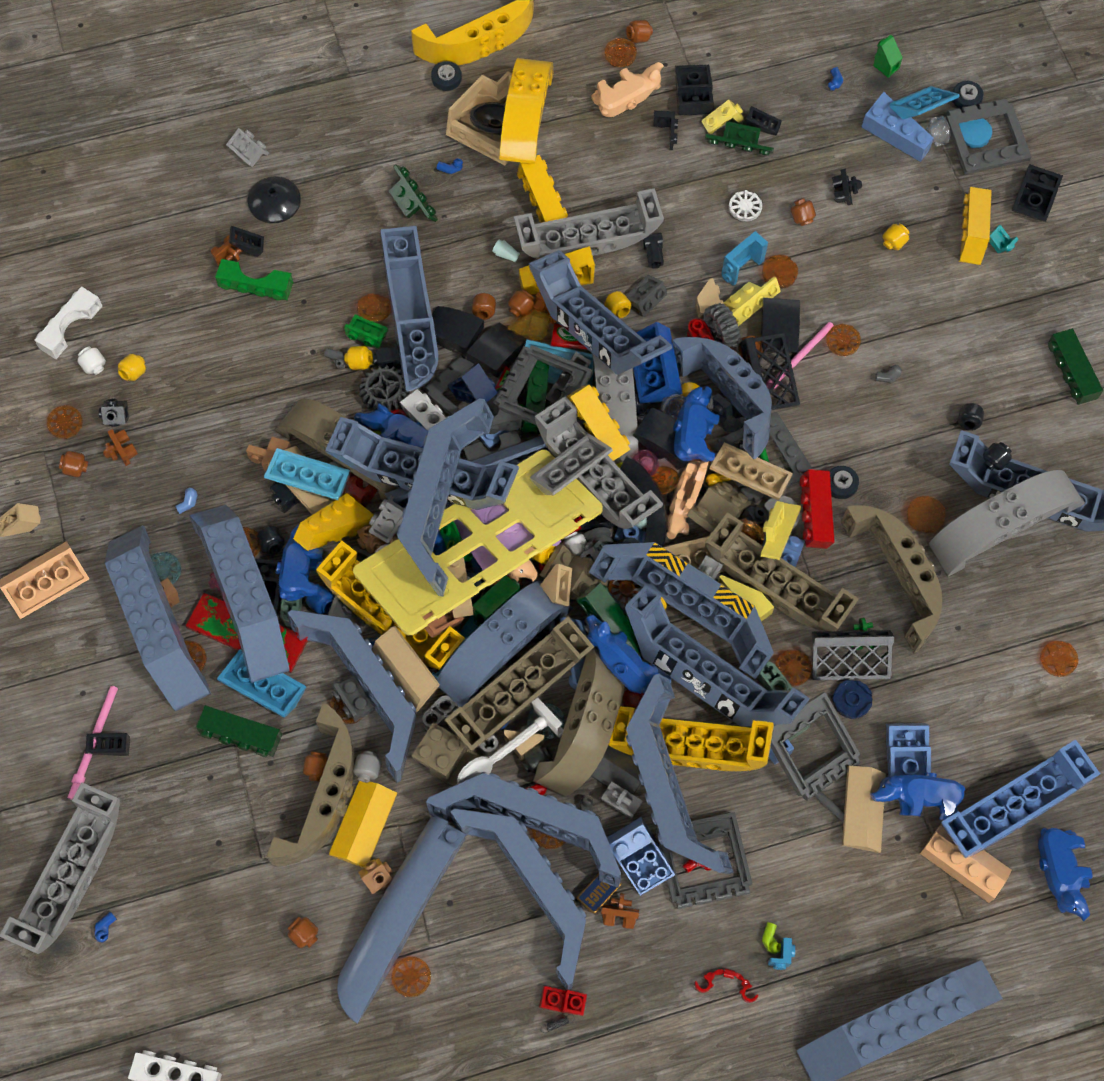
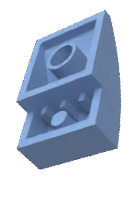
(908, 749)

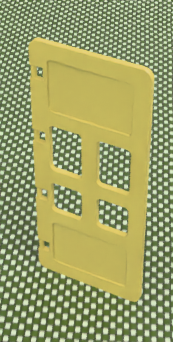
(407, 595)

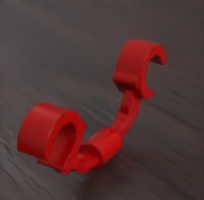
(728, 974)

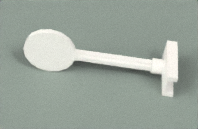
(484, 764)

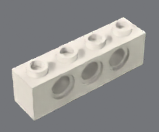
(417, 402)
(143, 1062)

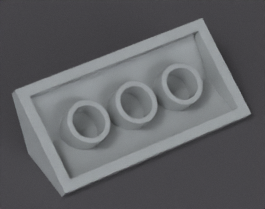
(570, 464)

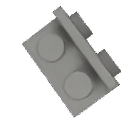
(247, 147)
(388, 520)

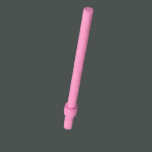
(803, 352)
(79, 777)

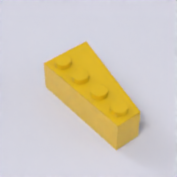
(541, 190)
(975, 225)
(581, 262)
(598, 420)
(333, 523)

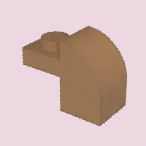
(265, 456)

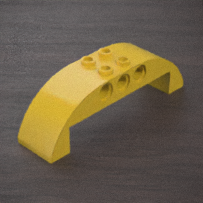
(475, 38)
(524, 110)
(338, 576)
(705, 743)

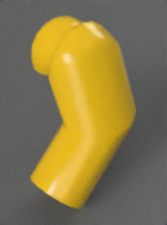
(715, 478)

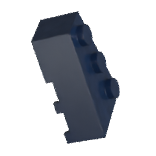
(473, 385)

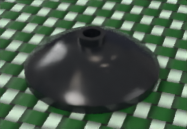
(488, 117)
(276, 206)

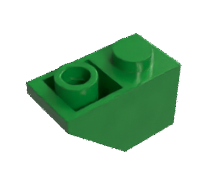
(887, 56)

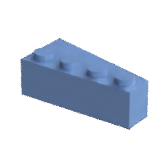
(899, 132)

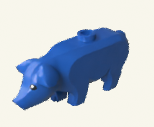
(693, 425)
(395, 426)
(295, 570)
(620, 657)
(920, 791)
(1062, 871)

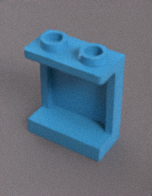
(752, 248)

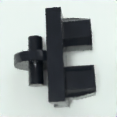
(843, 181)

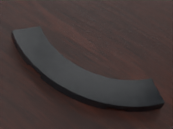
(643, 481)

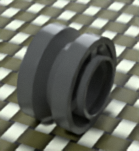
(602, 534)

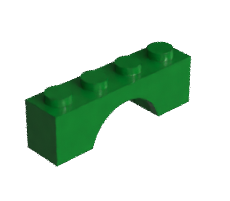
(275, 285)

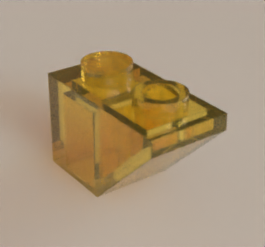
(531, 324)

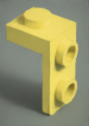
(722, 115)

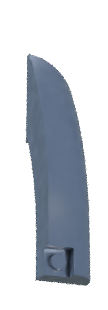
(409, 305)
(396, 915)

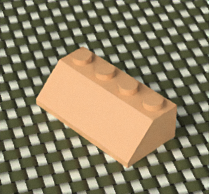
(43, 580)
(978, 873)

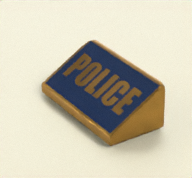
(595, 894)

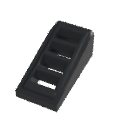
(758, 114)
(257, 240)
(115, 751)

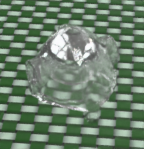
(939, 130)
(672, 404)

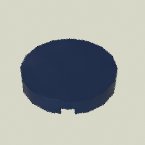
(852, 699)

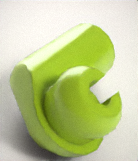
(768, 939)

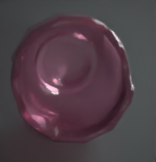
(648, 461)

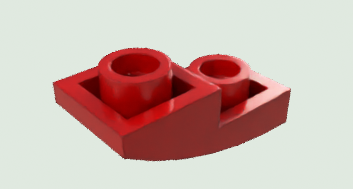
(563, 1001)

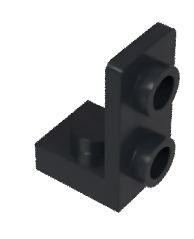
(667, 119)

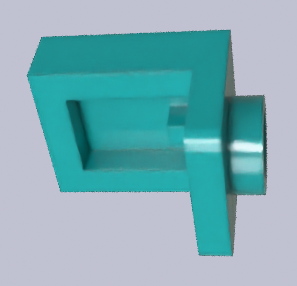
(1001, 240)

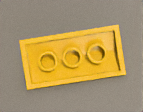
(363, 823)

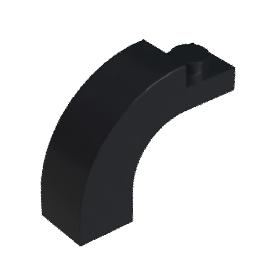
(729, 417)

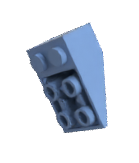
(640, 856)

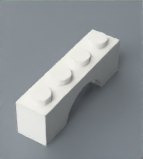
(80, 306)

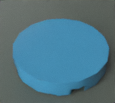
(976, 132)

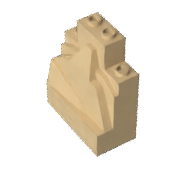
(459, 123)

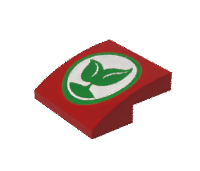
(563, 338)

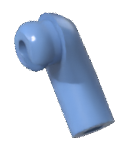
(189, 500)

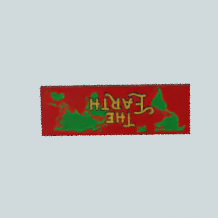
(214, 621)

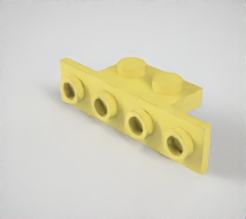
(750, 299)
(779, 528)

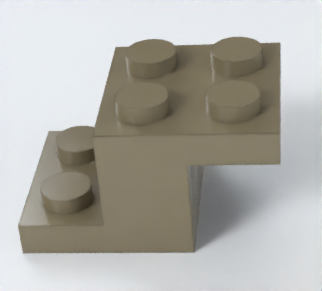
(716, 503)
(580, 578)
(443, 754)

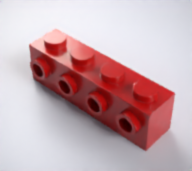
(817, 509)

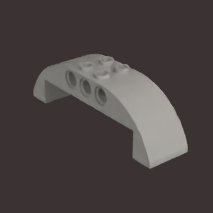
(601, 230)
(619, 396)
(620, 498)
(1003, 518)
(67, 872)

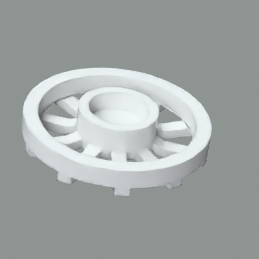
(745, 205)

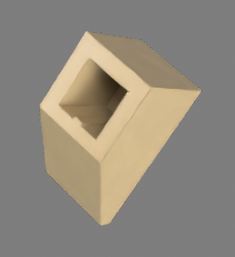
(707, 297)

